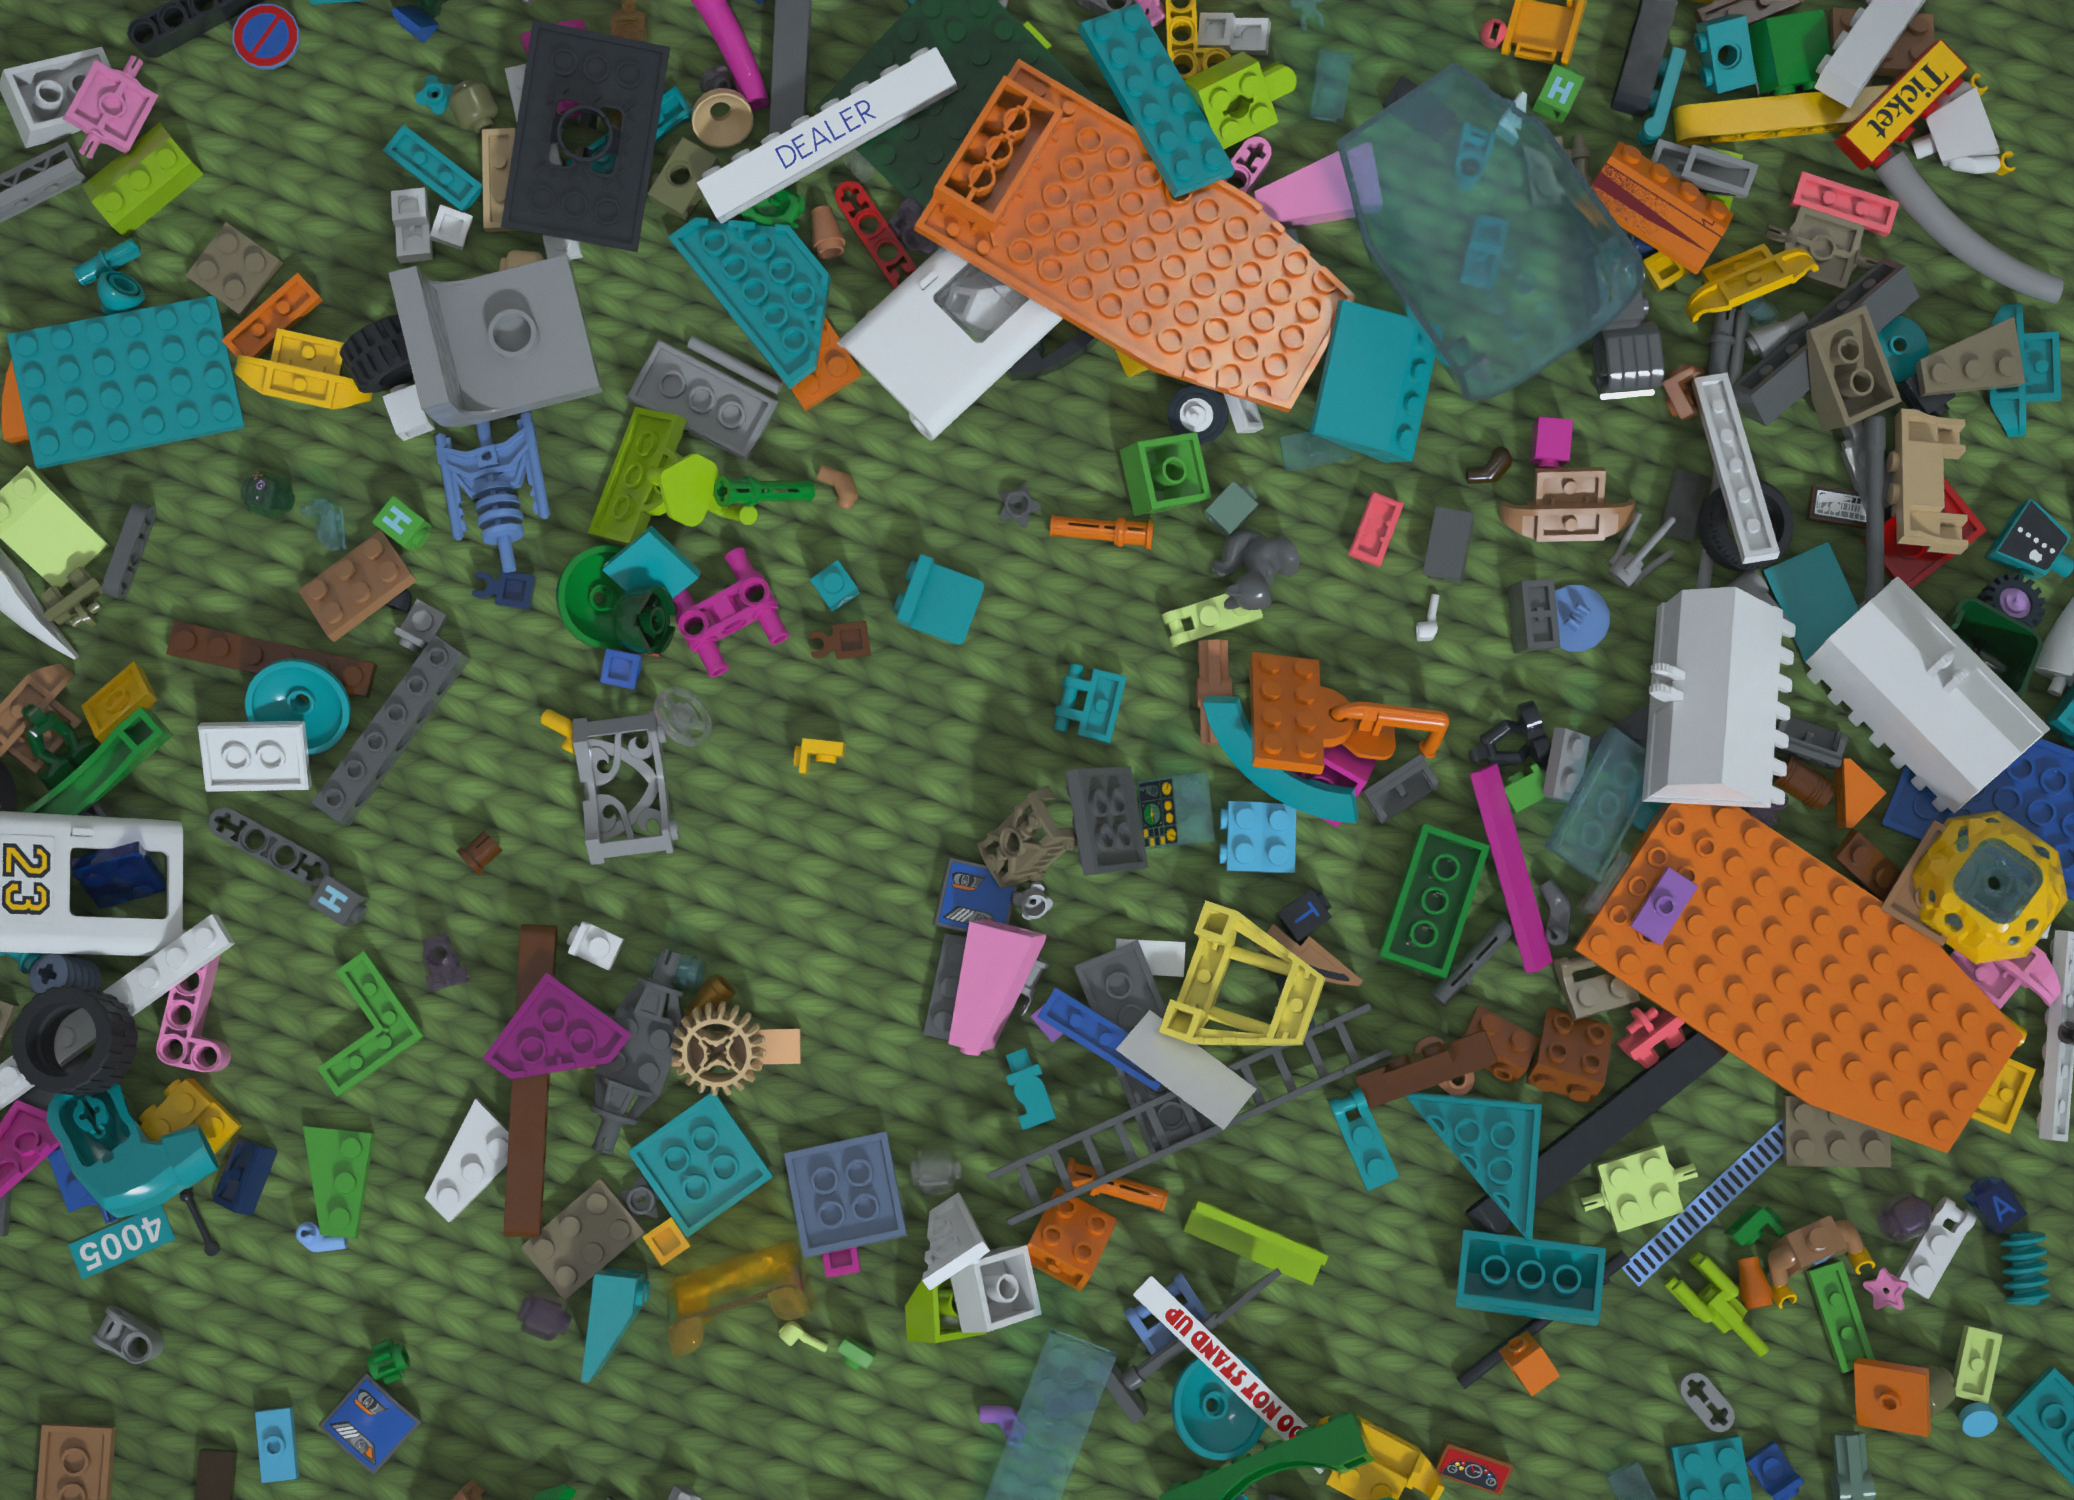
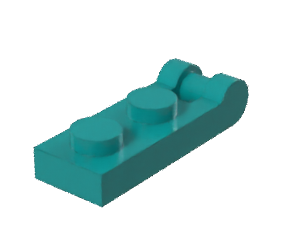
(1662, 97)
(1363, 1140)

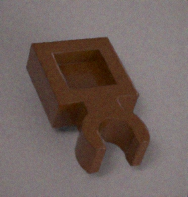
(847, 641)

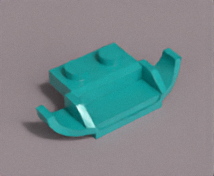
(2041, 373)

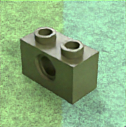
(683, 198)

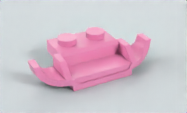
(2003, 977)

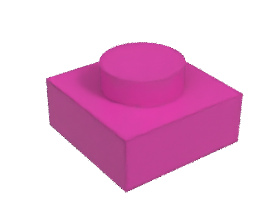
(841, 1262)

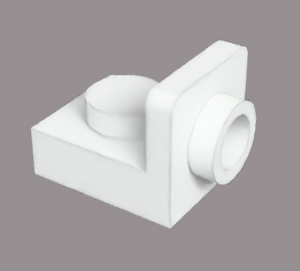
(594, 945)

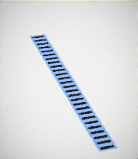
(1706, 1206)

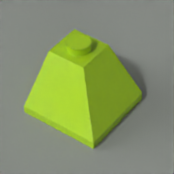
(934, 1315)

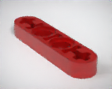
(873, 241)

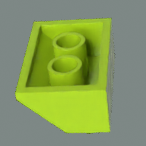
(142, 181)

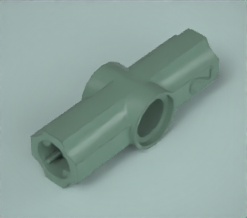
(1851, 1474)

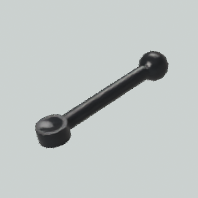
(211, 1248)

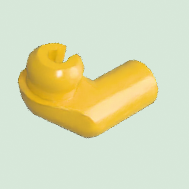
(561, 725)

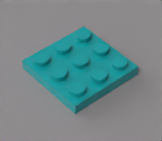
(700, 1164)

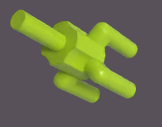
(1716, 1302)

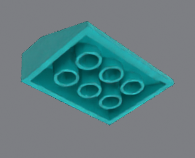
(1373, 383)

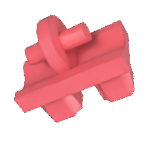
(1648, 1031)

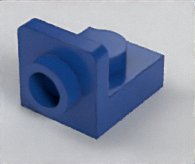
(1774, 1472)

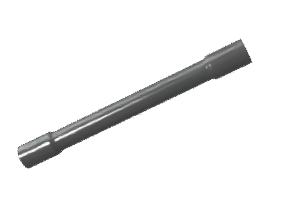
(1874, 446)

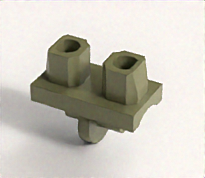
(63, 607)

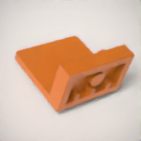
(1070, 1241)

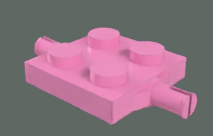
(110, 107)

